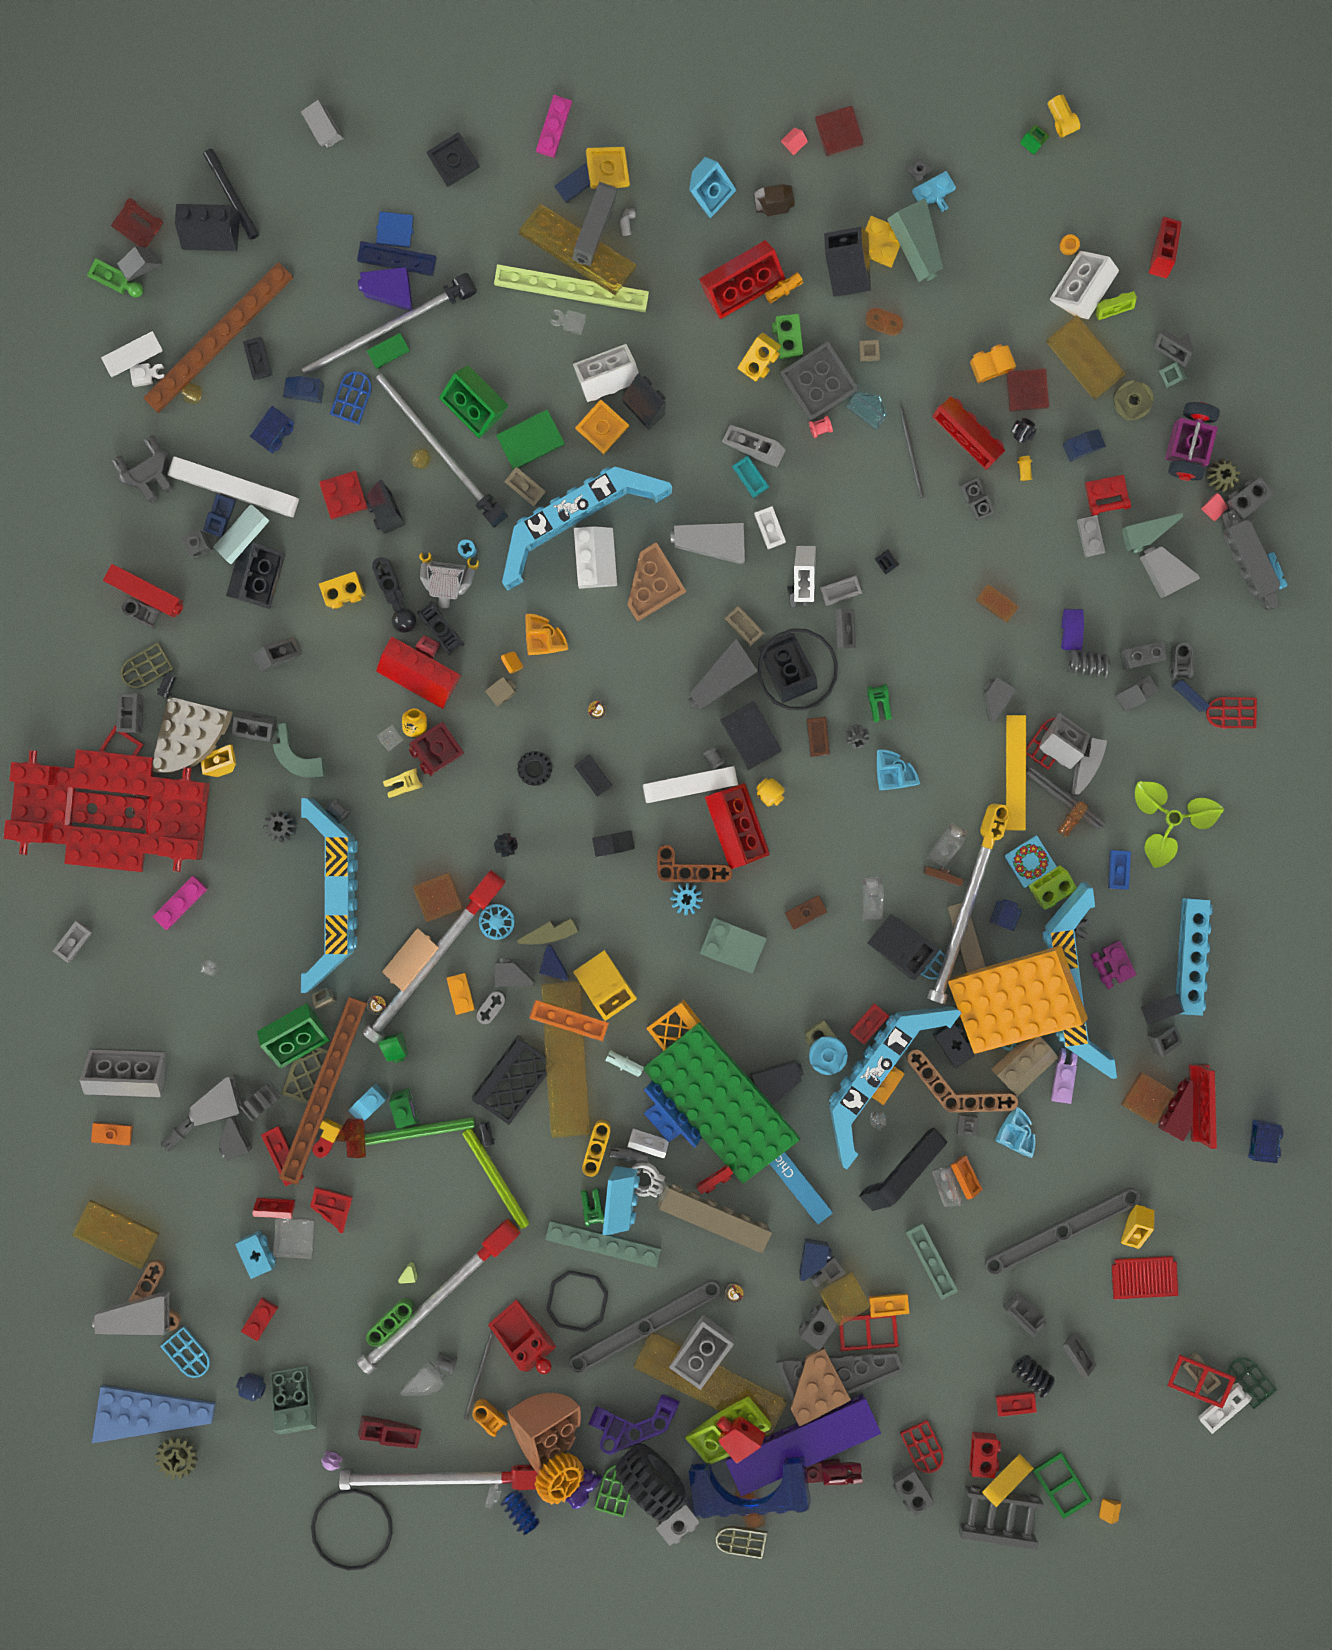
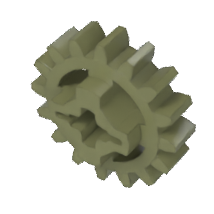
(184, 1454)

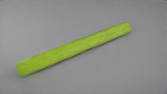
(496, 1178)

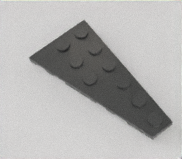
(854, 1370)

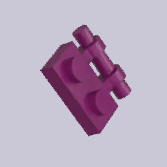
(1118, 962)

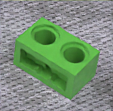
(792, 336)

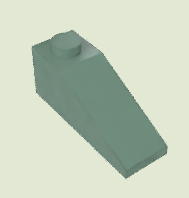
(1143, 534)

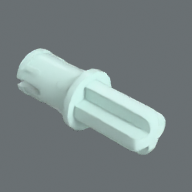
(624, 1063)

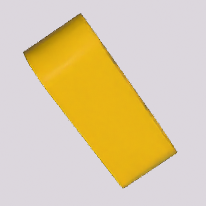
(596, 1157)
(1007, 1480)

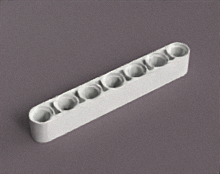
(233, 487)

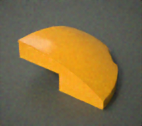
(542, 637)

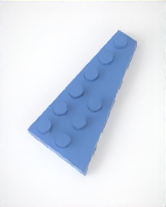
(137, 1412)

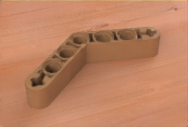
(960, 1097)

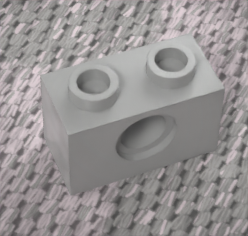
(674, 1533)

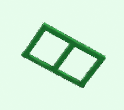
(1073, 1478)

